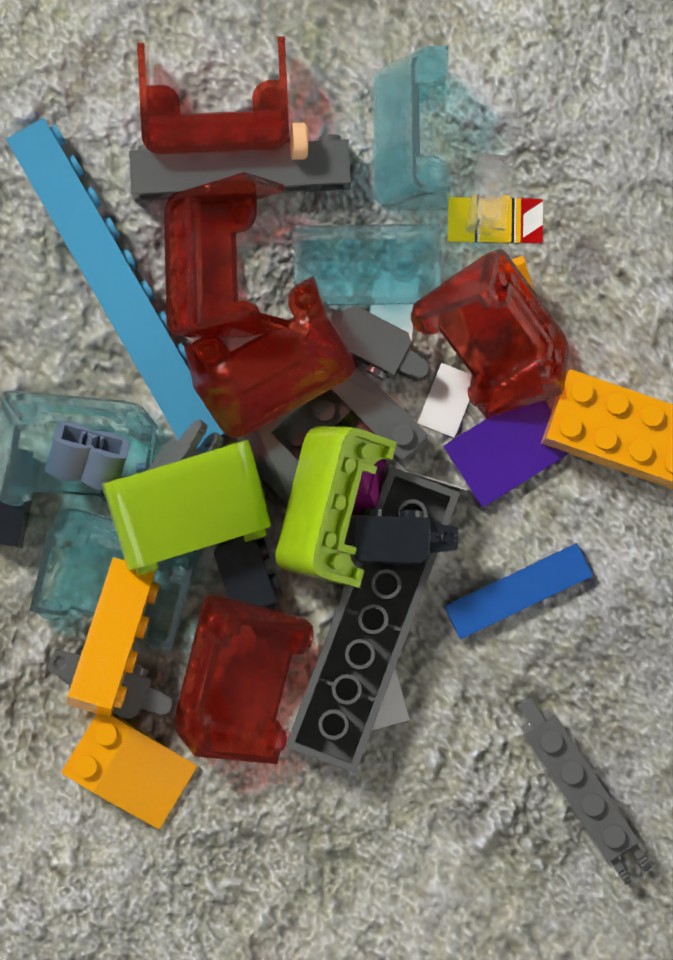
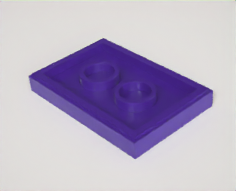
(503, 452)

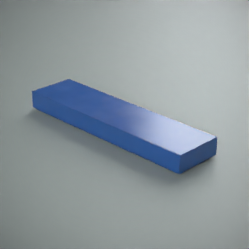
(518, 591)

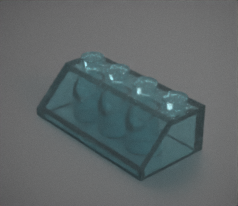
(369, 261)

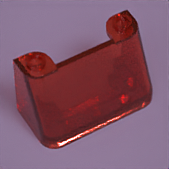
(498, 334)
(273, 370)
(238, 680)

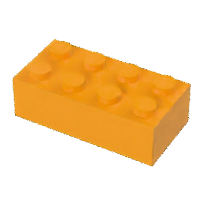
(613, 428)

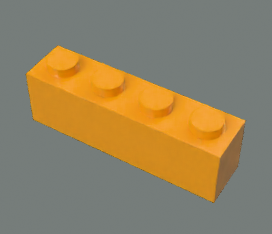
(111, 639)

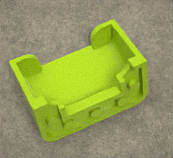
(324, 501)
(187, 506)

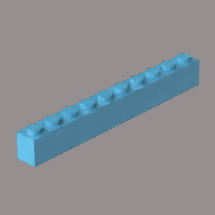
(111, 275)

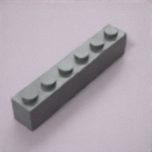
(164, 175)

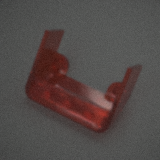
(170, 132)
(203, 258)

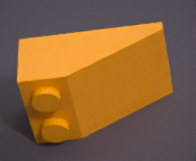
(129, 769)

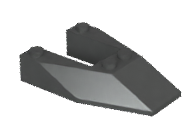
(280, 442)

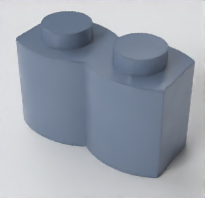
(86, 455)

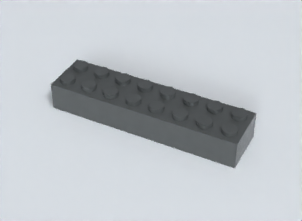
(367, 637)

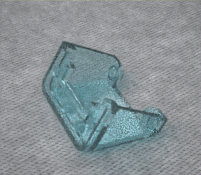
(400, 174)
(28, 430)
(76, 567)

